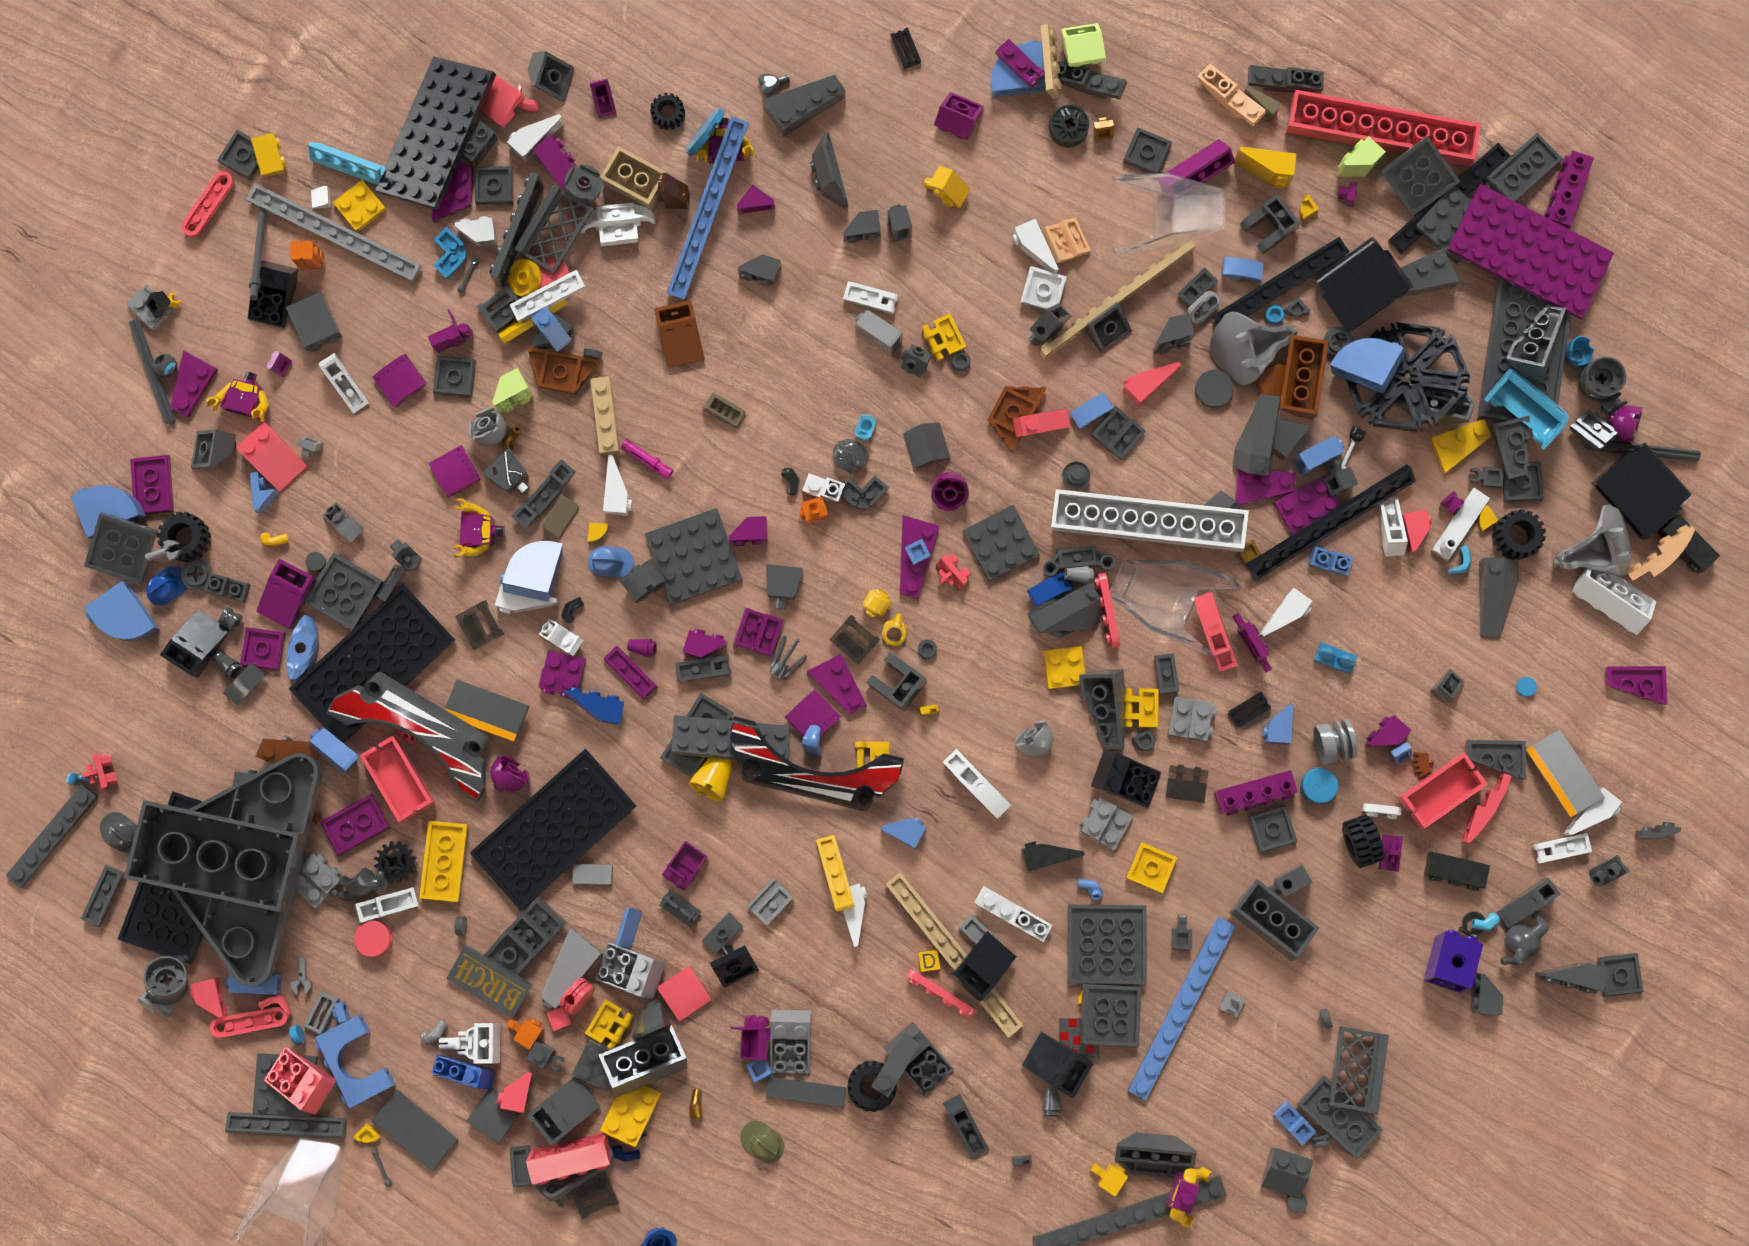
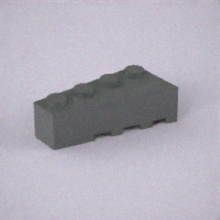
(801, 104)
(1430, 273)

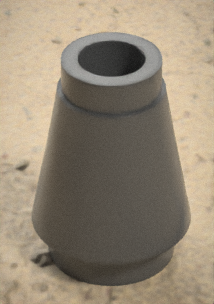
(227, 664)
(1051, 1102)

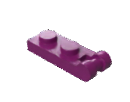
(1019, 63)

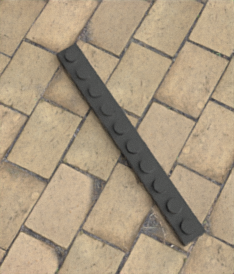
(1124, 1217)

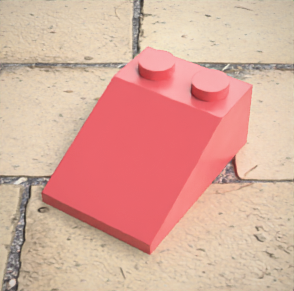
(272, 456)

